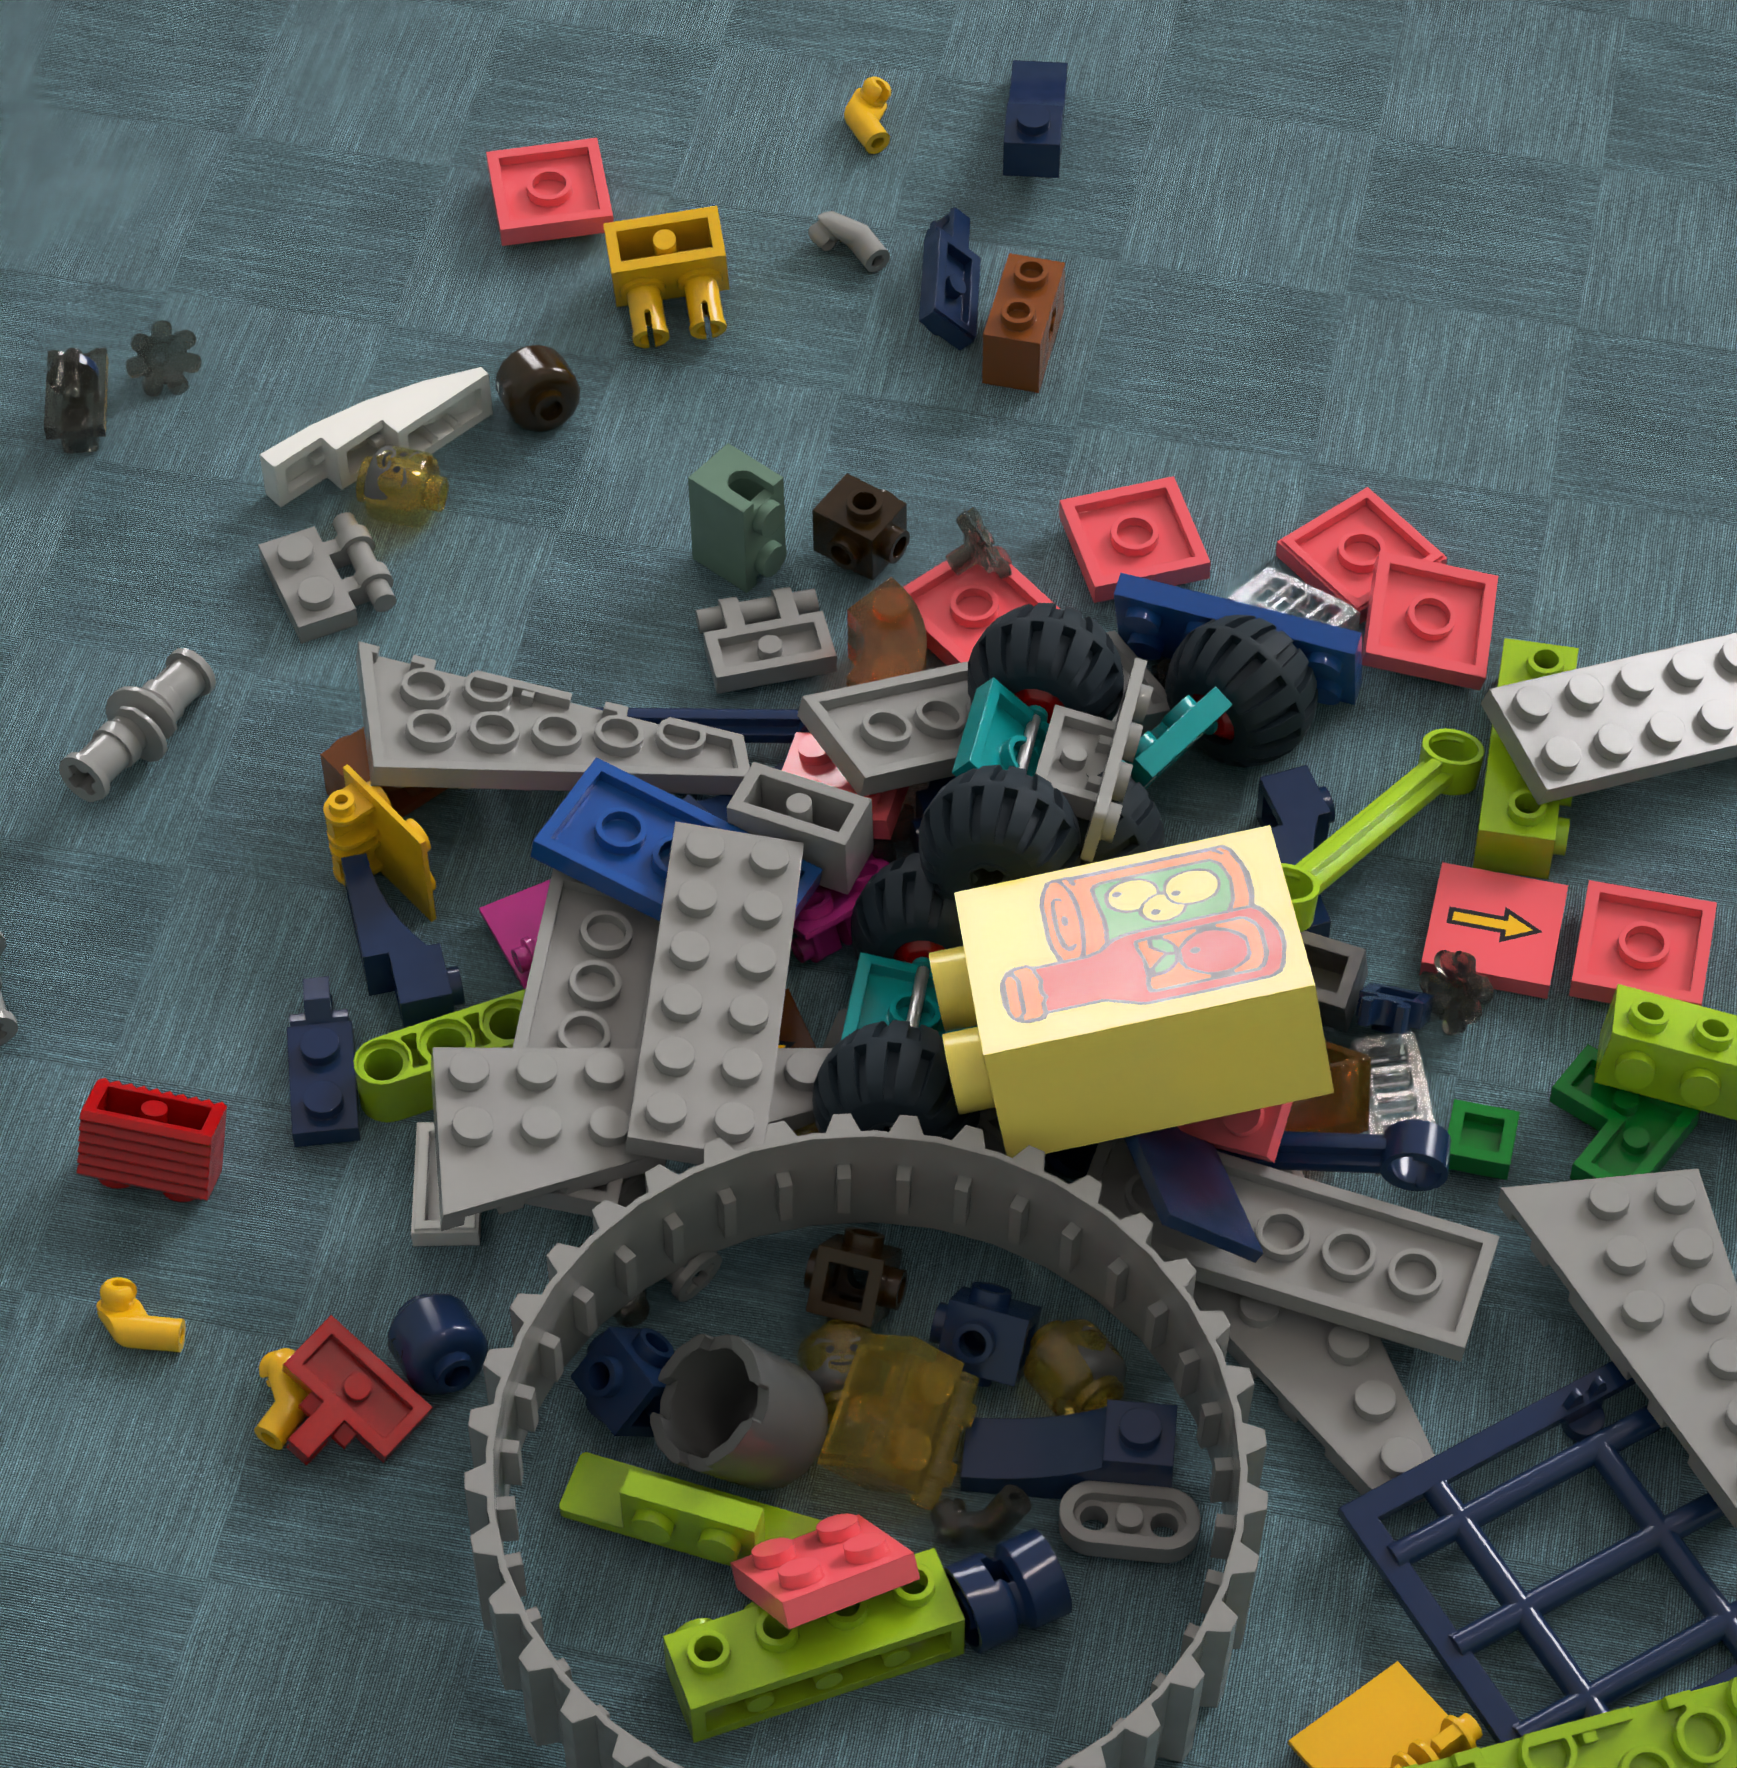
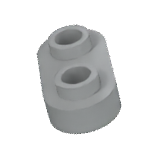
(1129, 1521)

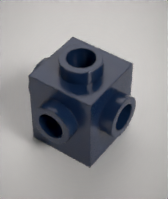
(986, 1332)
(622, 1378)

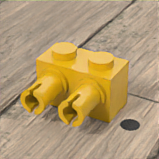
(665, 260)

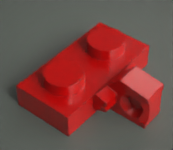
(350, 1396)

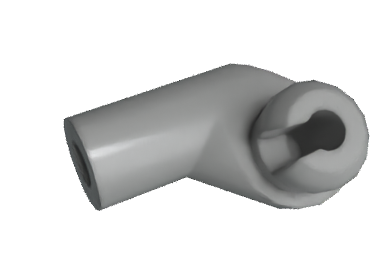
(852, 233)

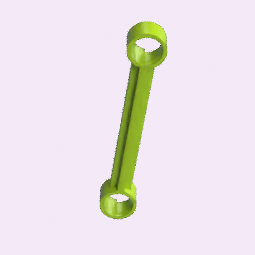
(1446, 766)

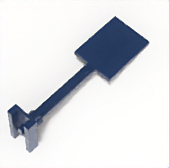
(1193, 1190)

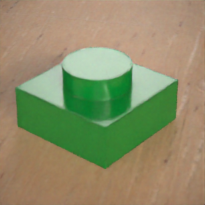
(1482, 1138)

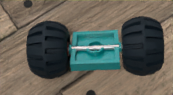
(1230, 692)
(997, 813)
(893, 1027)

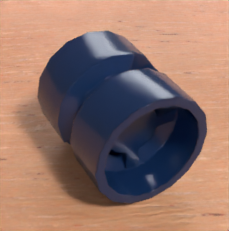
(1008, 1590)

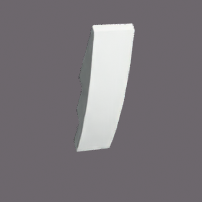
(412, 417)

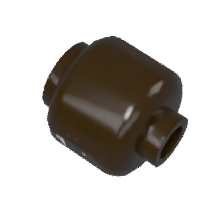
(535, 384)

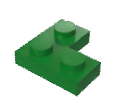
(1634, 1129)

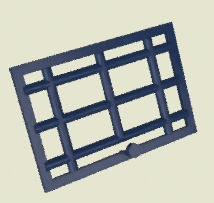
(1582, 1419)

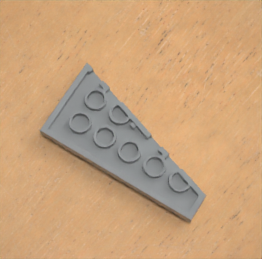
(523, 736)
(556, 1120)
(1656, 1297)
(1328, 1380)

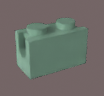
(737, 517)

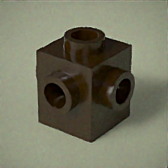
(860, 527)
(837, 1292)

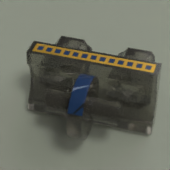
(76, 398)

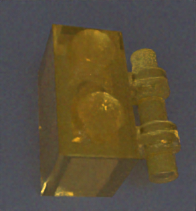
(900, 1418)

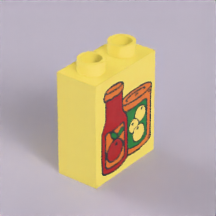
(1131, 995)

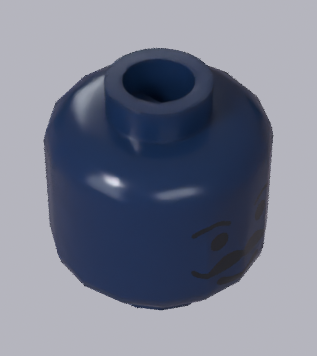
(435, 1341)

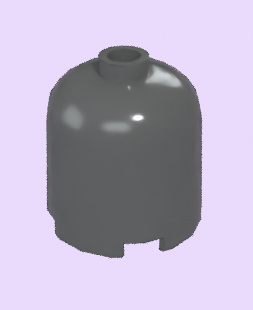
(739, 1413)

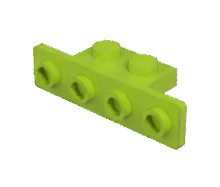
(673, 1511)

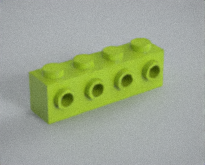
(1512, 828)
(1669, 1051)
(756, 1668)

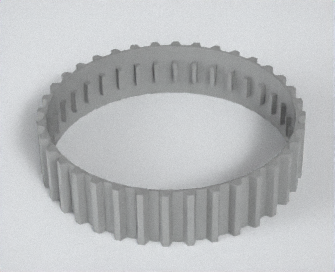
(866, 1179)

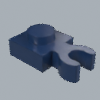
(1393, 1008)

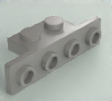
(1089, 745)

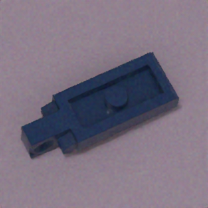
(950, 281)
(322, 1070)

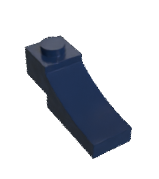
(1035, 119)
(1299, 822)
(396, 957)
(1053, 1453)

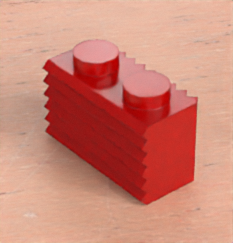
(151, 1140)

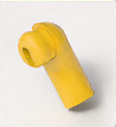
(866, 111)
(131, 1324)
(283, 1415)

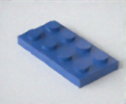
(1159, 616)
(619, 838)

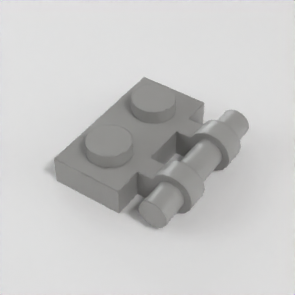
(310, 586)
(766, 639)

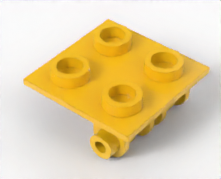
(364, 822)
(1385, 1726)

